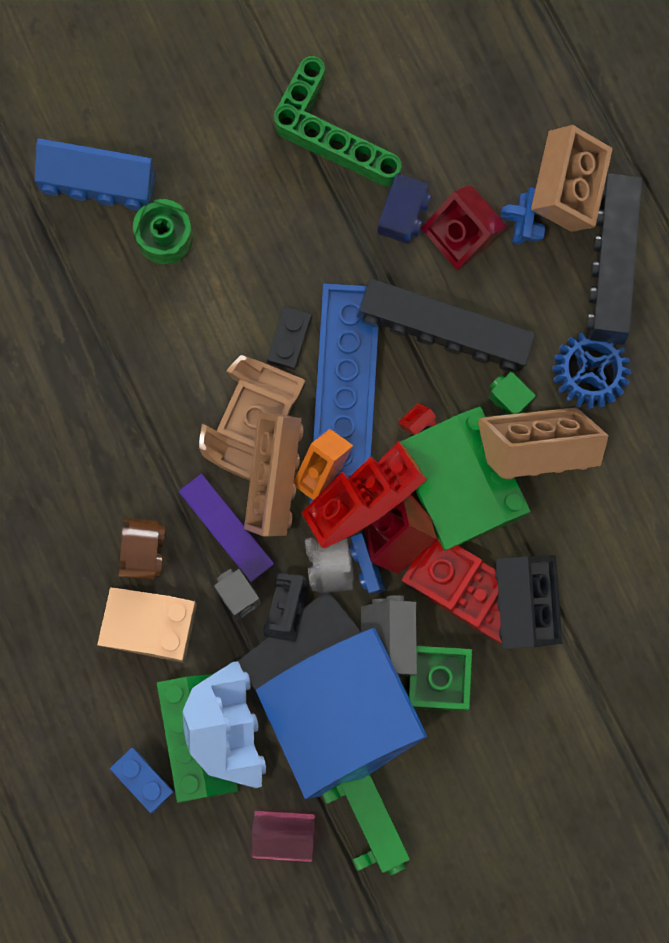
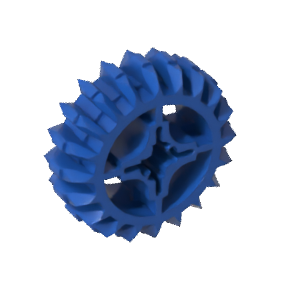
(598, 379)

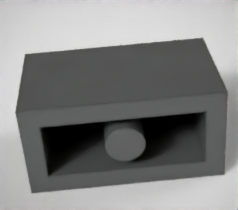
(237, 593)

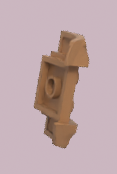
(259, 390)

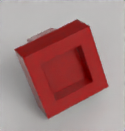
(417, 419)

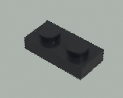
(289, 338)

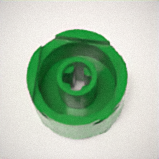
(155, 218)

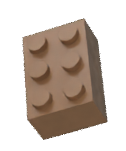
(571, 178)

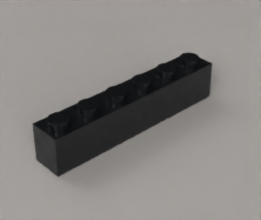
(615, 260)
(445, 325)

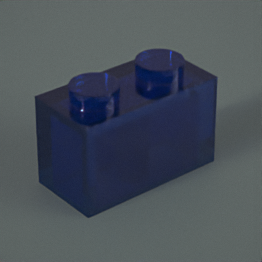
(403, 209)

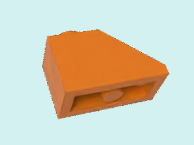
(322, 463)

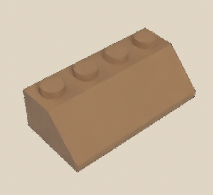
(541, 442)
(273, 474)

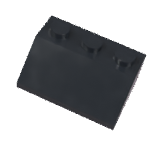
(528, 601)

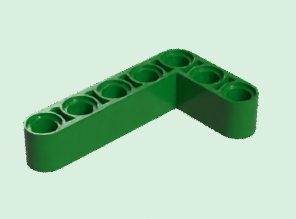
(327, 132)

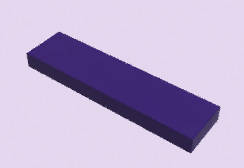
(226, 528)

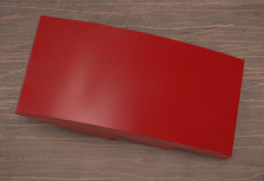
(363, 497)
(458, 585)

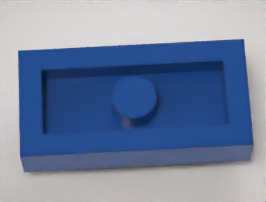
(370, 576)

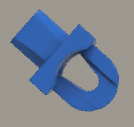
(523, 217)

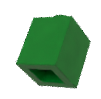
(511, 394)

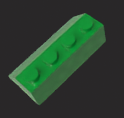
(189, 777)

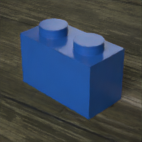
(142, 780)

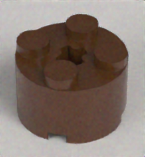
(140, 549)

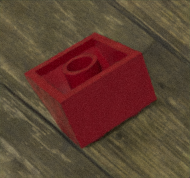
(463, 226)
(400, 535)

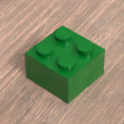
(441, 679)

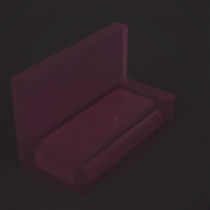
(283, 836)

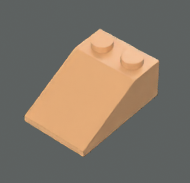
(147, 624)

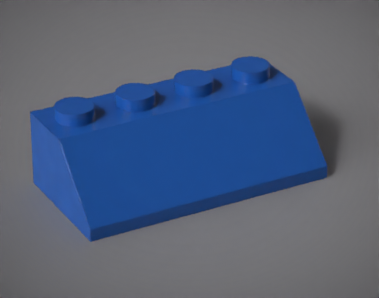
(94, 174)

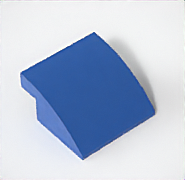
(341, 714)

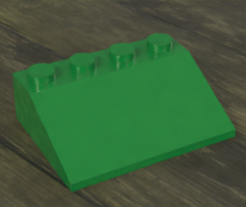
(460, 487)

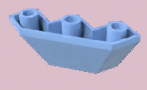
(222, 728)

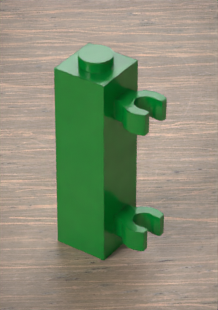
(374, 823)

